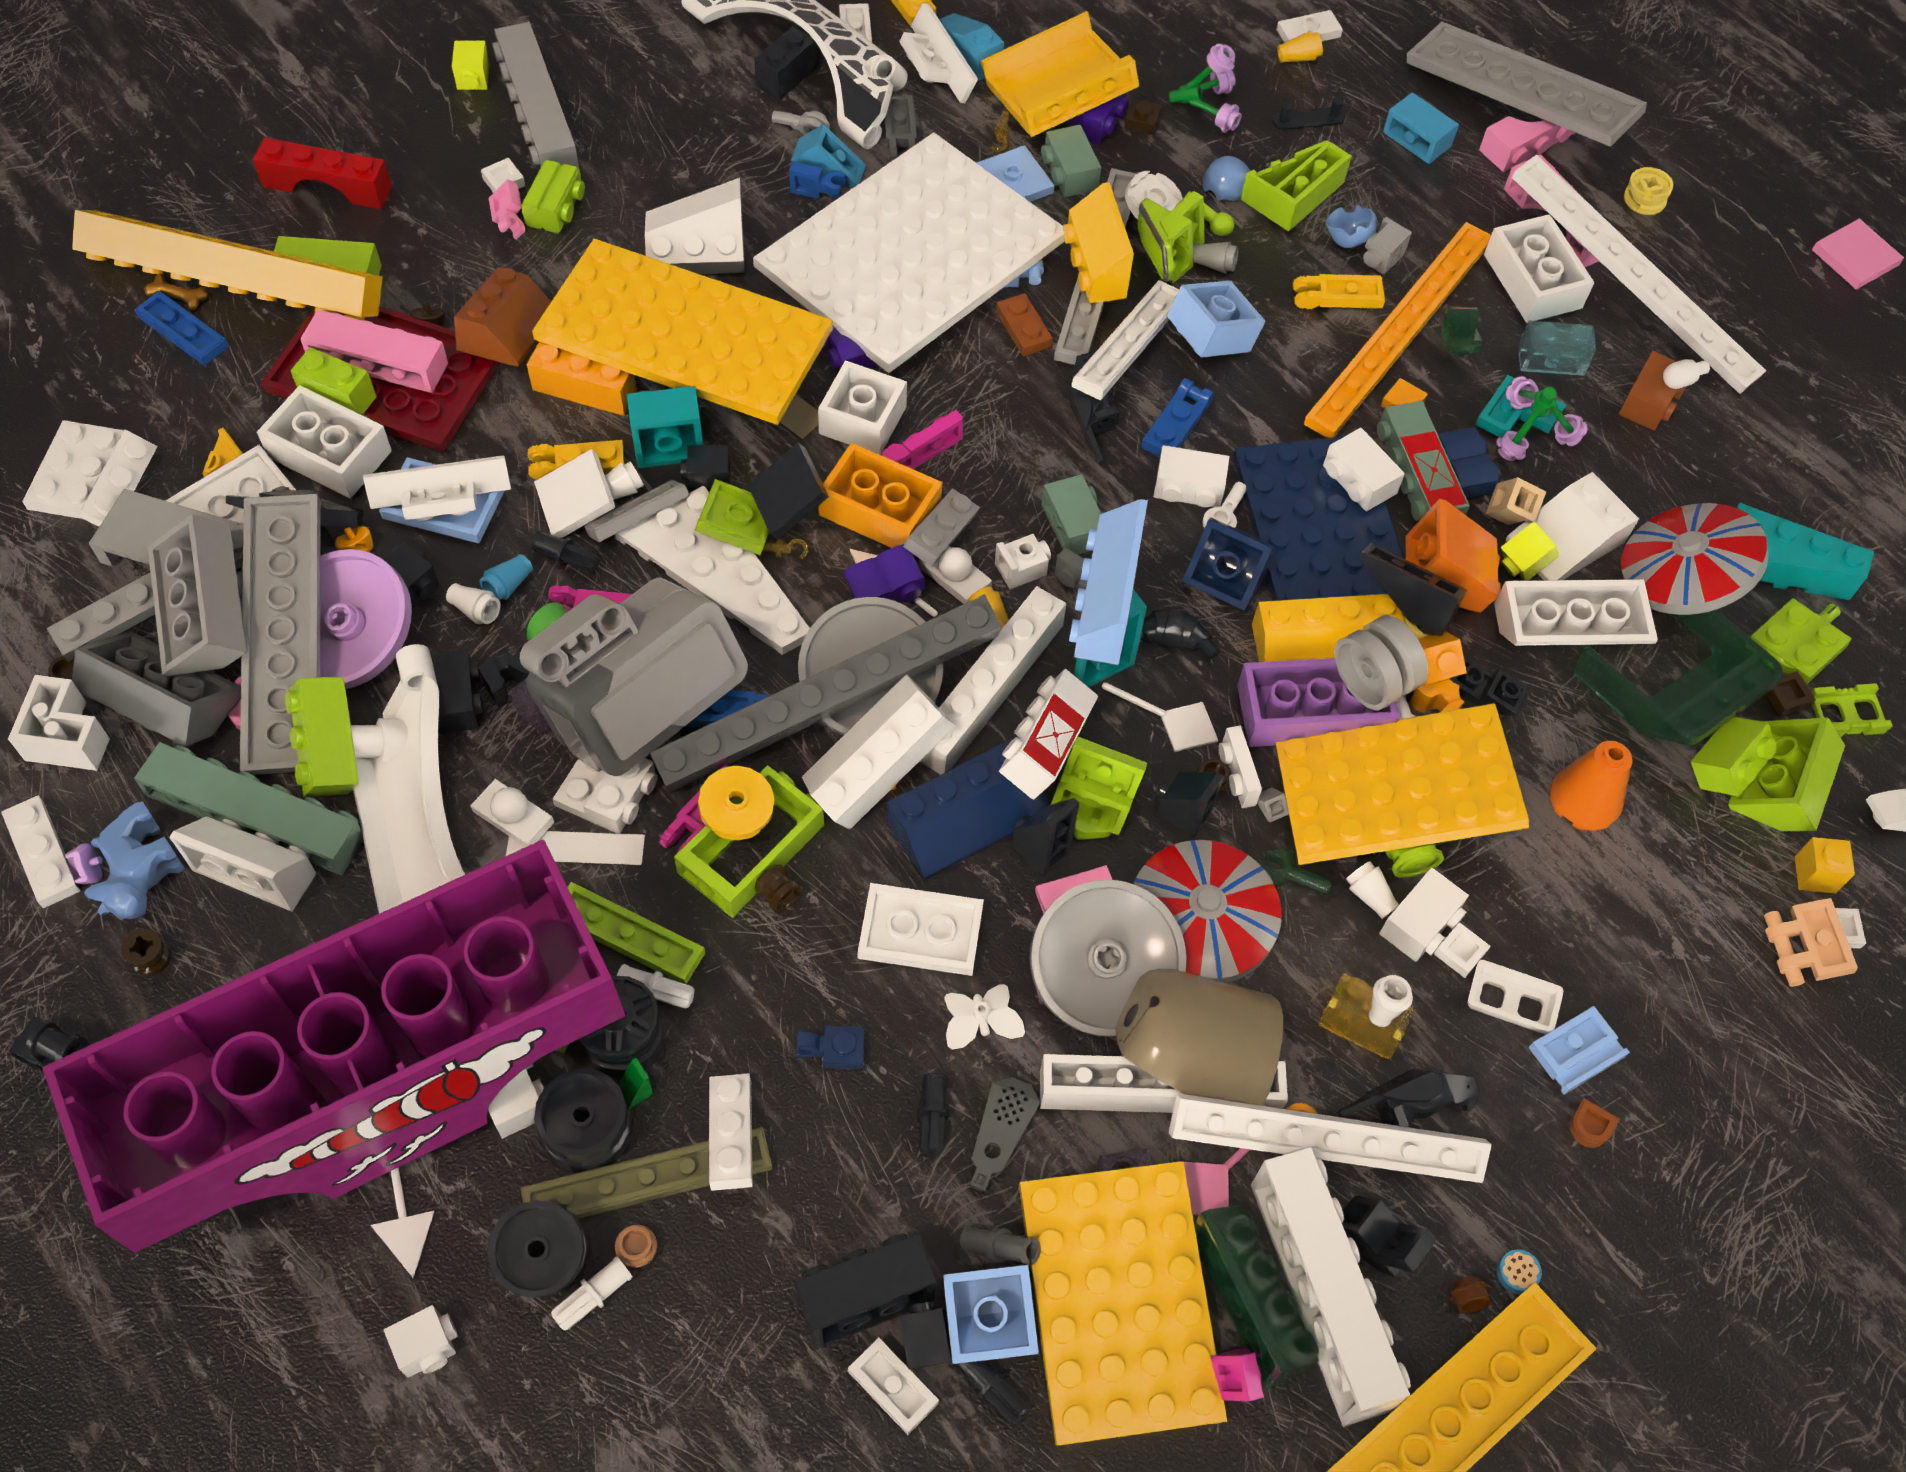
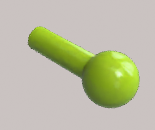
(1220, 223)

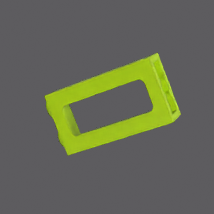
(696, 856)

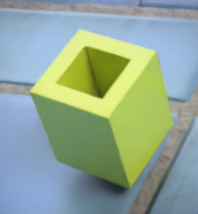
(470, 65)
(1528, 552)

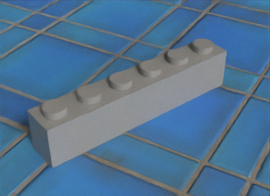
(534, 94)

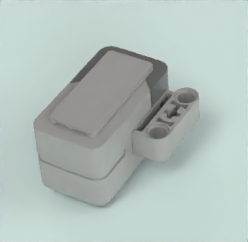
(631, 676)

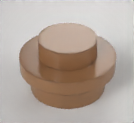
(636, 1246)

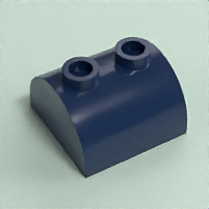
(1229, 564)

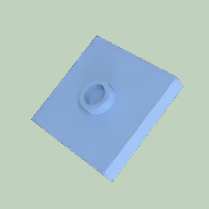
(1020, 172)

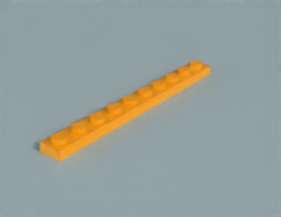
(1397, 332)

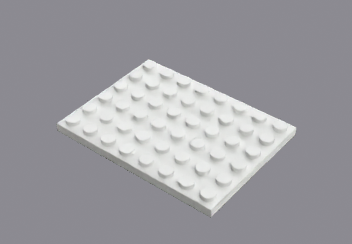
(910, 250)

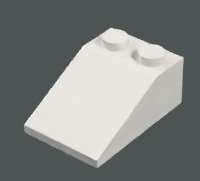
(1584, 524)

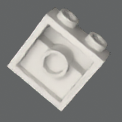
(603, 797)

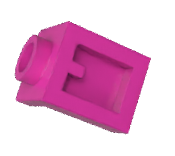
(1237, 1375)

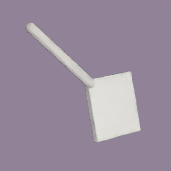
(1185, 725)

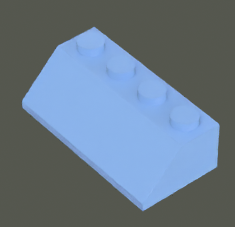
(1109, 583)

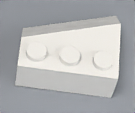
(699, 231)

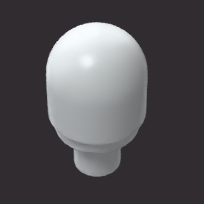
(1684, 373)

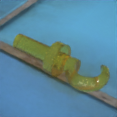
(1001, 131)
(780, 548)

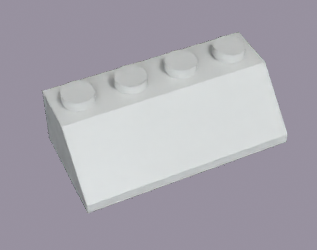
(1575, 612)
(876, 753)

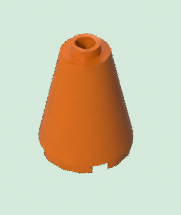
(1593, 787)

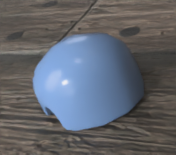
(1225, 178)
(1351, 228)

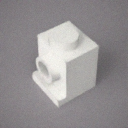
(1022, 560)

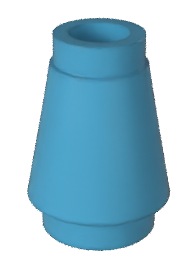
(506, 576)

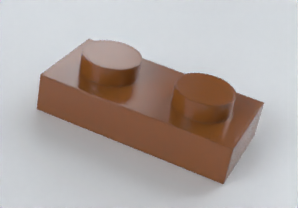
(1024, 324)

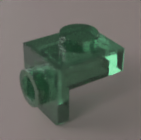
(1460, 330)

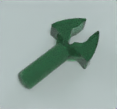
(1292, 872)

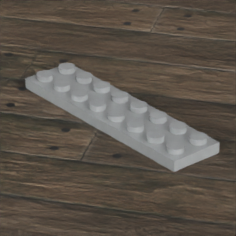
(1527, 83)
(278, 623)

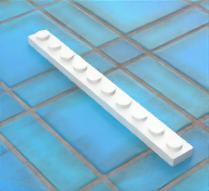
(1638, 274)

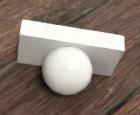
(956, 573)
(512, 813)

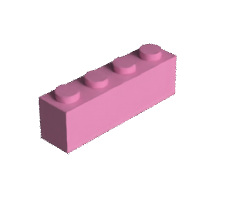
(380, 350)

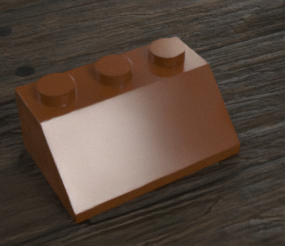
(501, 318)

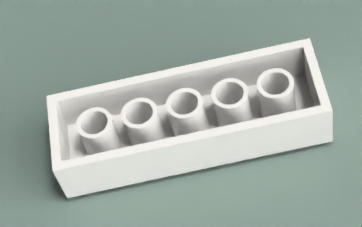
(1330, 1287)

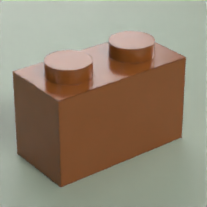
(1650, 396)

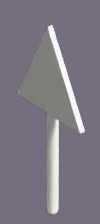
(407, 1234)

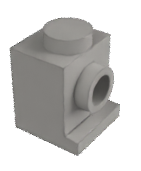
(1386, 246)

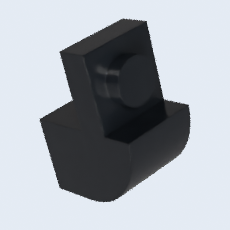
(1384, 1240)

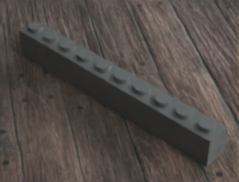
(825, 693)

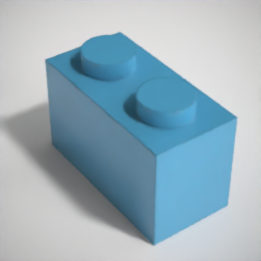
(1420, 128)

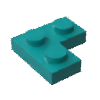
(1501, 417)

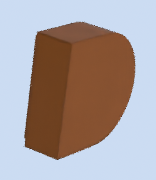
(1592, 1124)

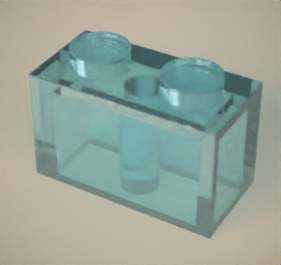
(1556, 348)

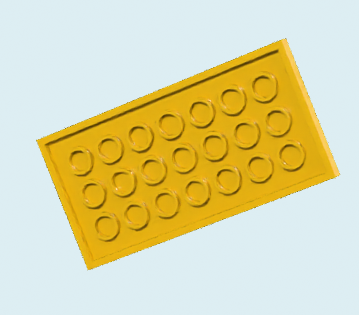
(684, 330)

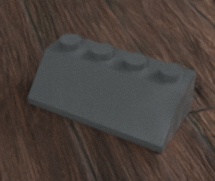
(129, 679)

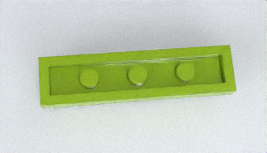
(637, 936)

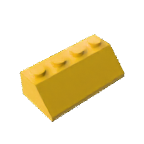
(1314, 626)

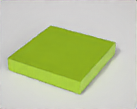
(733, 518)

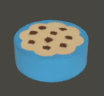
(1518, 1271)

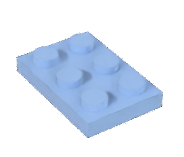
(466, 527)

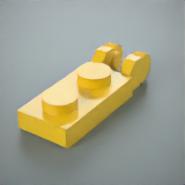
(1339, 291)
(609, 453)

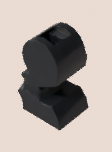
(498, 671)

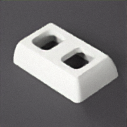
(1516, 986)

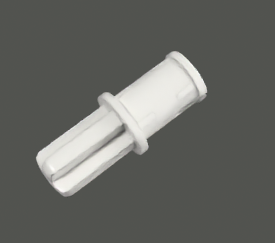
(662, 988)
(591, 1294)

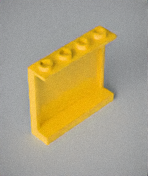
(1058, 75)

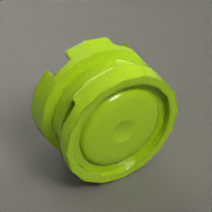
(1415, 860)

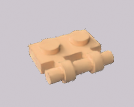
(1821, 937)

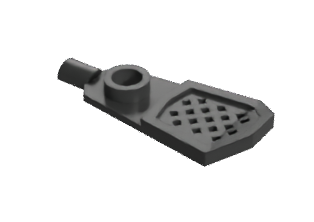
(1000, 1133)

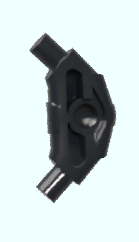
(1178, 629)

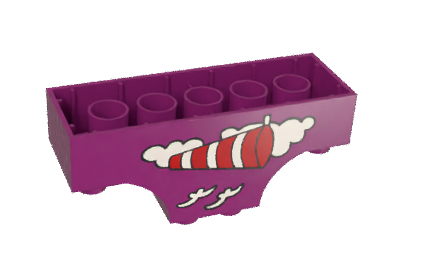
(334, 1054)

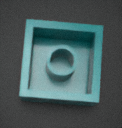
(664, 425)

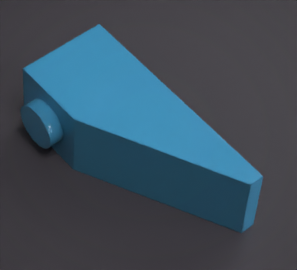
(973, 40)

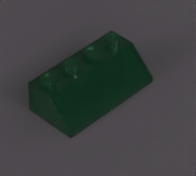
(1254, 1296)

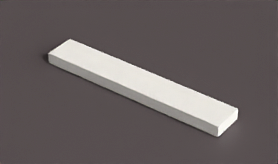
(1126, 342)

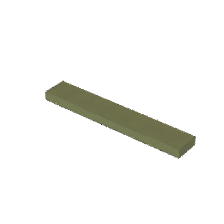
(638, 1179)

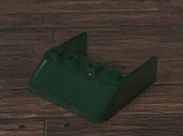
(1699, 699)

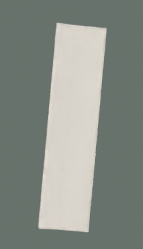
(590, 847)

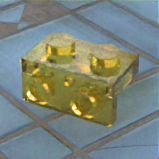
(1349, 1018)

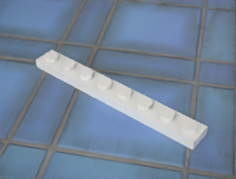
(1329, 1137)

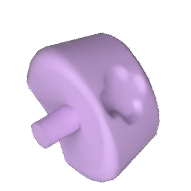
(84, 864)

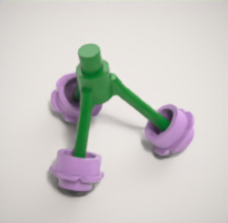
(1222, 79)
(1525, 393)

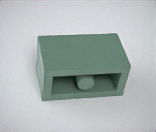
(1071, 161)
(1071, 511)

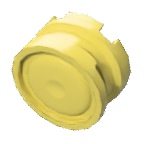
(1648, 190)

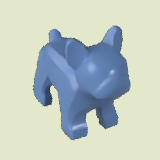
(131, 864)

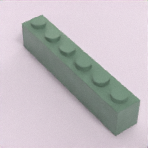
(214, 791)

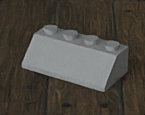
(196, 597)

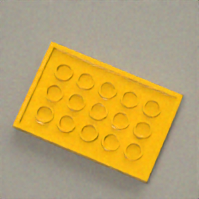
(1400, 785)
(1121, 1303)

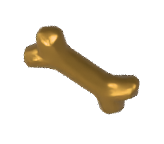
(190, 296)

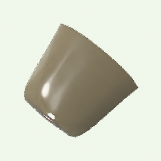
(1203, 1035)

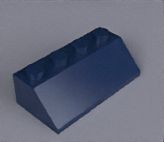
(959, 813)

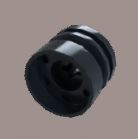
(635, 1036)

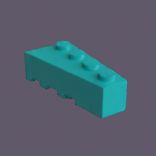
(1811, 558)

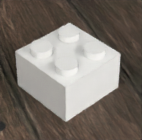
(862, 407)

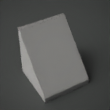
(1273, 804)

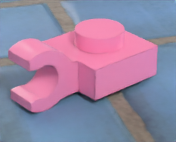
(504, 208)

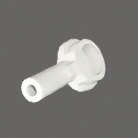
(1225, 512)

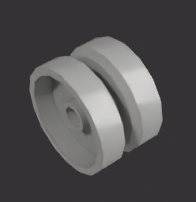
(1381, 662)

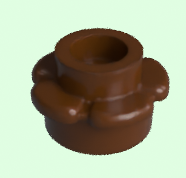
(1470, 1295)

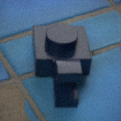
(840, 1046)

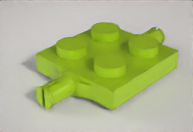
(1802, 639)

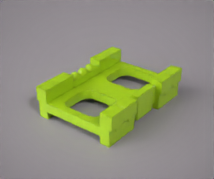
(1845, 701)

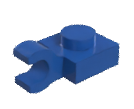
(811, 182)

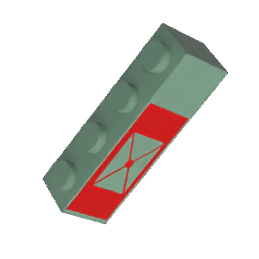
(1421, 456)

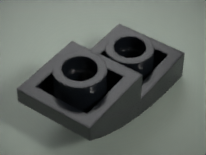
(1487, 688)

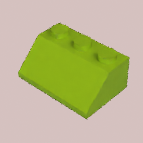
(1798, 778)

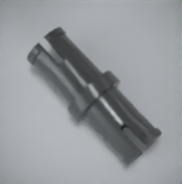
(1000, 1244)

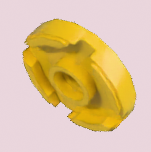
(730, 819)

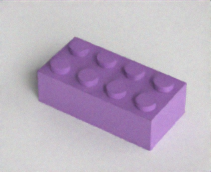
(1301, 701)

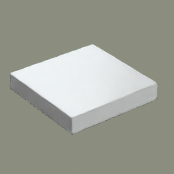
(574, 494)

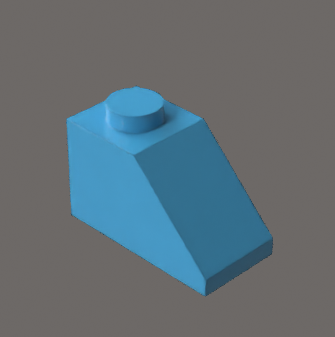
(827, 151)

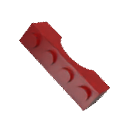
(358, 177)

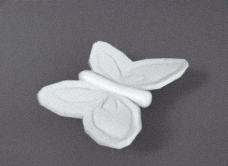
(980, 1012)

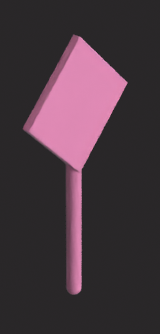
(1210, 1183)

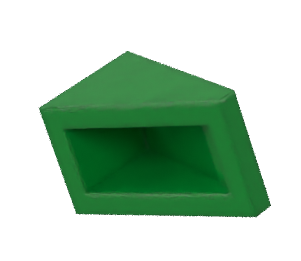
(635, 1084)

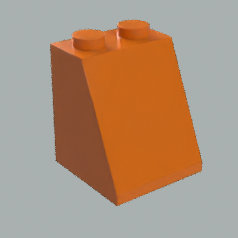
(1457, 551)

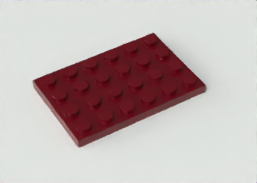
(403, 410)

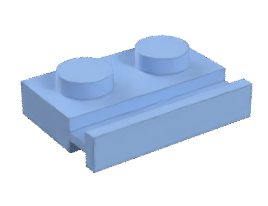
(1578, 1050)

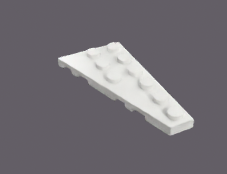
(717, 572)

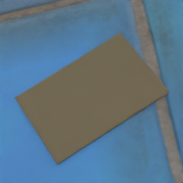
(800, 417)

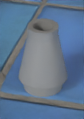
(1216, 256)

